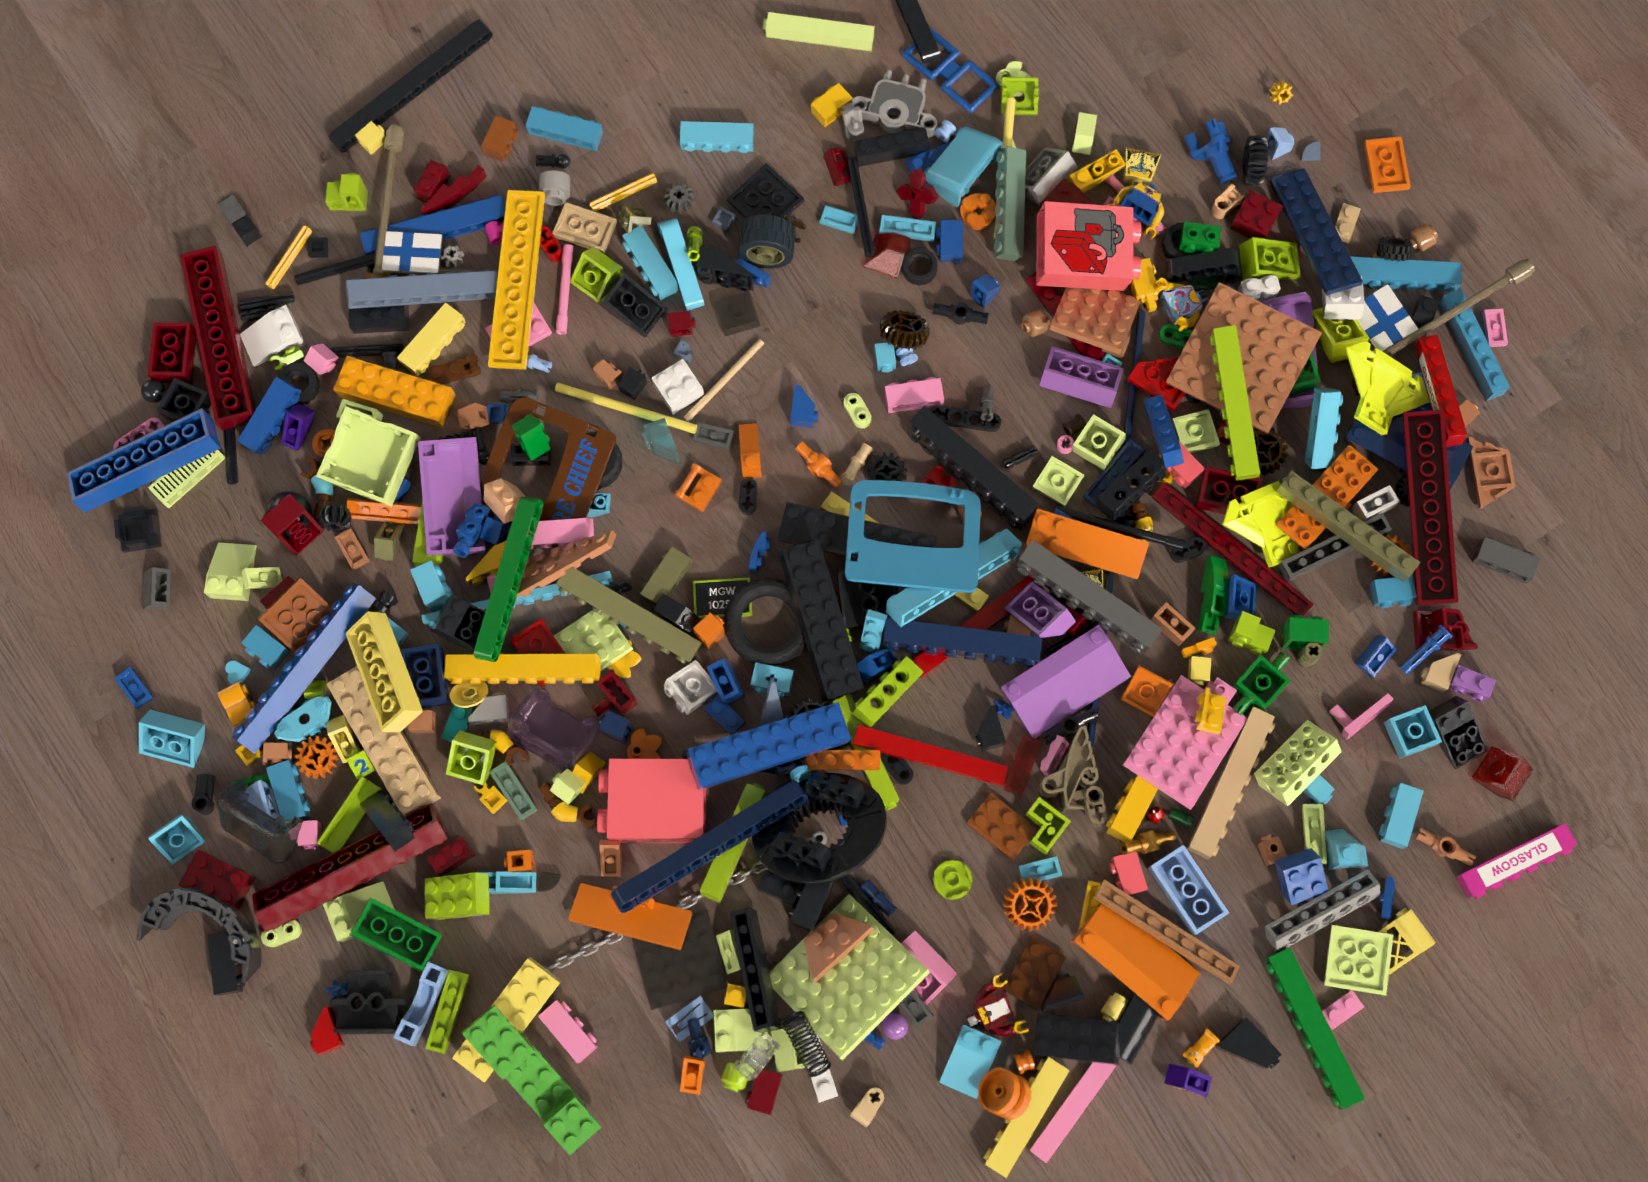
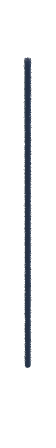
(1127, 430)

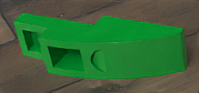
(1215, 590)

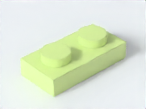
(261, 577)
(729, 951)

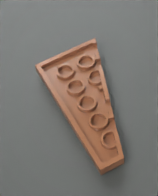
(552, 564)

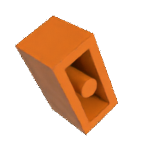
(710, 630)

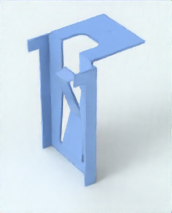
(701, 1010)

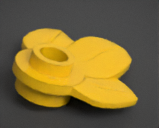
(622, 666)

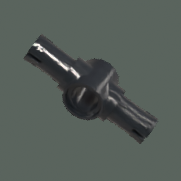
(950, 312)
(1078, 720)

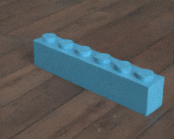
(1409, 274)
(1475, 347)

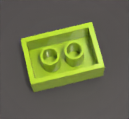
(457, 896)

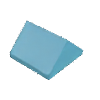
(177, 838)

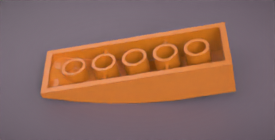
(1088, 543)

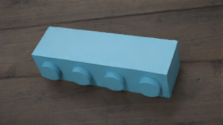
(717, 136)
(650, 262)

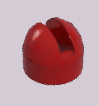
(1156, 814)

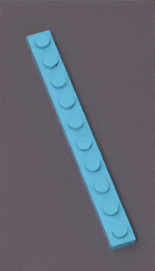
(544, 593)

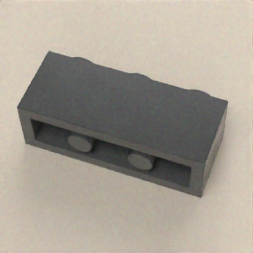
(1506, 559)

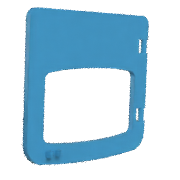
(912, 565)

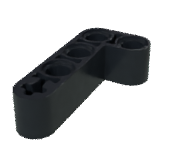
(1204, 265)

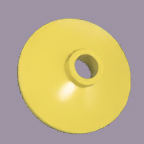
(468, 694)

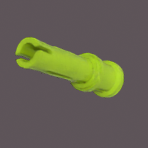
(694, 241)

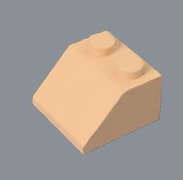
(502, 498)

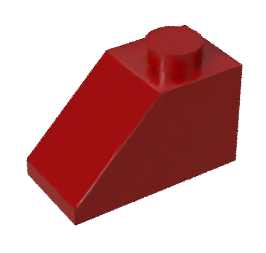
(322, 1036)

